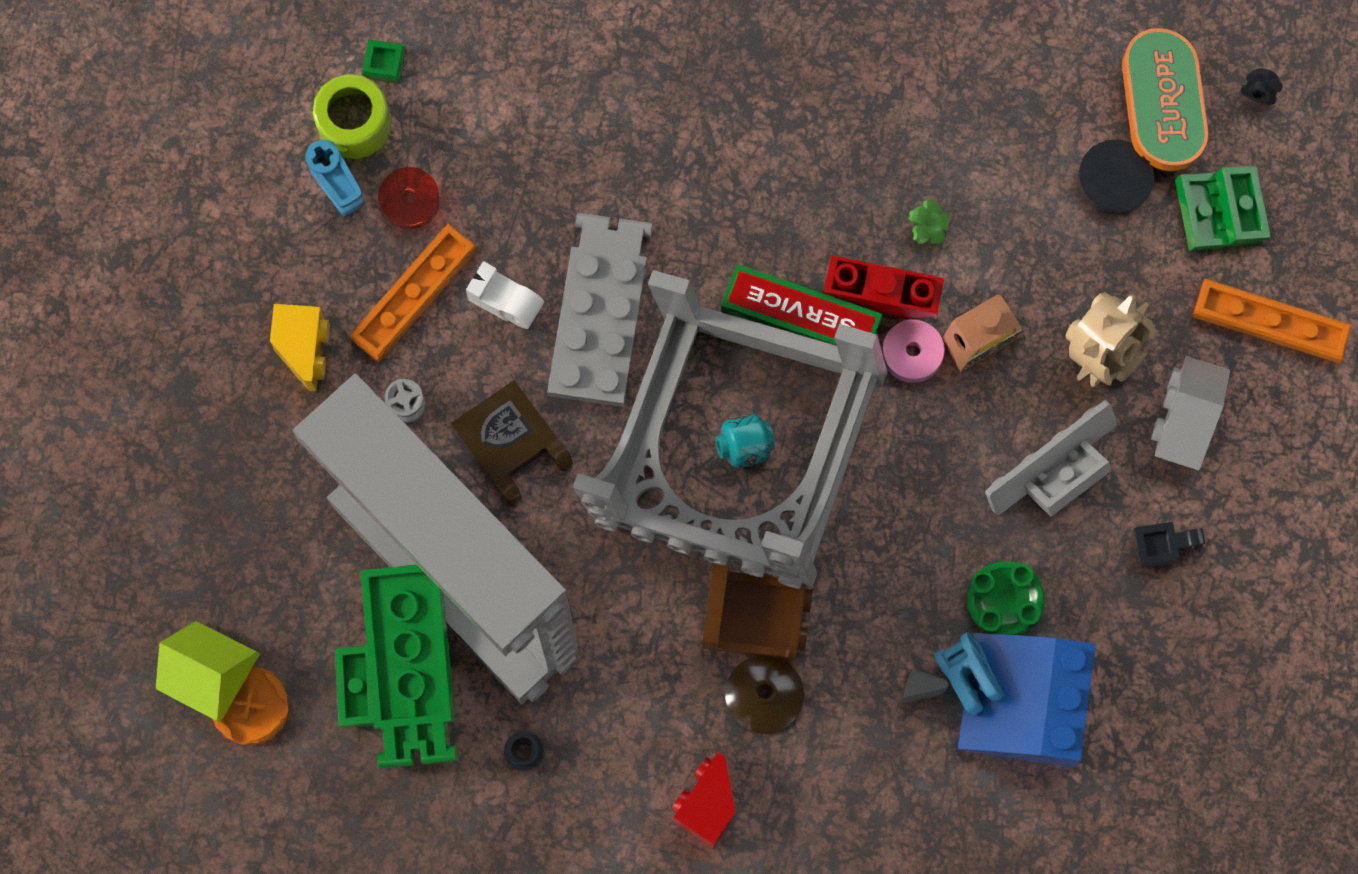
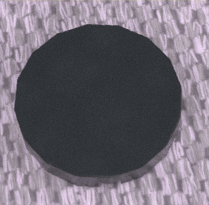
(1115, 177)

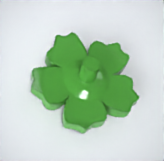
(929, 223)

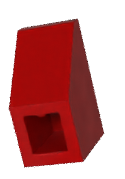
(710, 804)

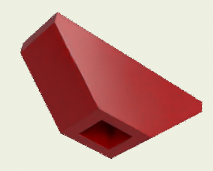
(883, 288)

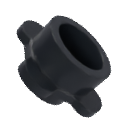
(1262, 86)

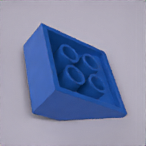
(1043, 702)

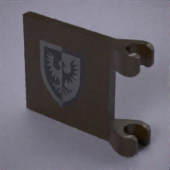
(507, 434)

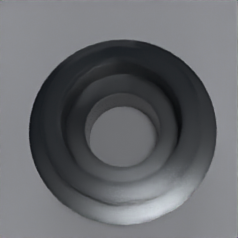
(523, 738)

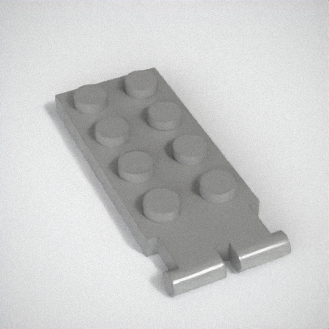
(599, 312)

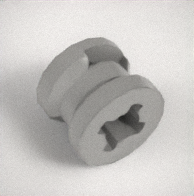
(401, 393)

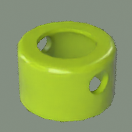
(362, 140)

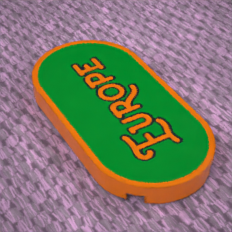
(1164, 99)

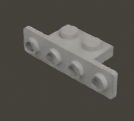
(1059, 468)

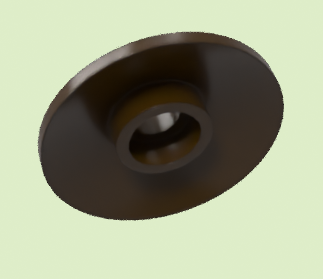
(762, 714)

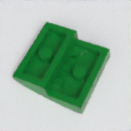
(1222, 208)
(353, 687)

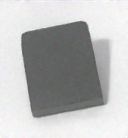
(923, 686)

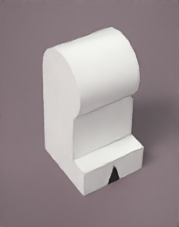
(503, 296)

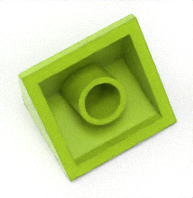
(203, 669)

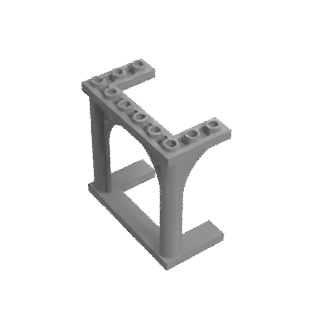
(614, 493)

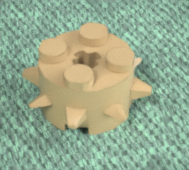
(1110, 339)

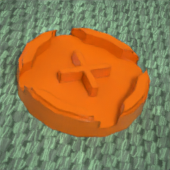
(256, 710)

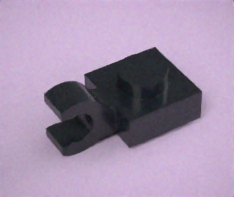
(1161, 545)

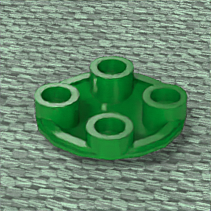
(1005, 598)

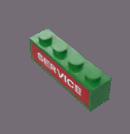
(792, 306)

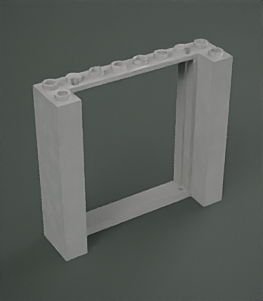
(423, 515)

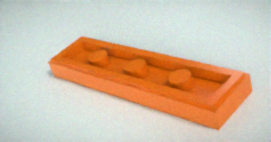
(413, 293)
(1272, 321)

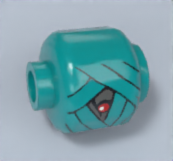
(745, 441)

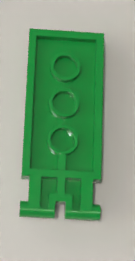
(408, 665)

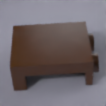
(755, 615)

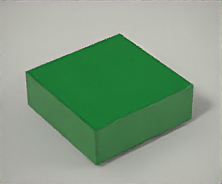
(383, 61)

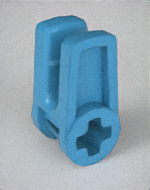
(334, 179)
(958, 664)

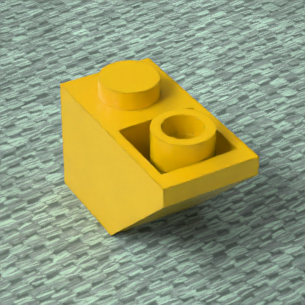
(298, 338)

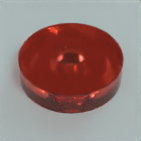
(406, 181)

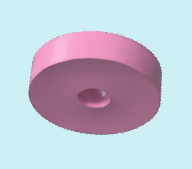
(916, 334)

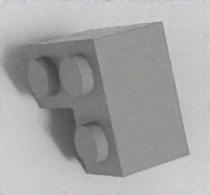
(1194, 407)

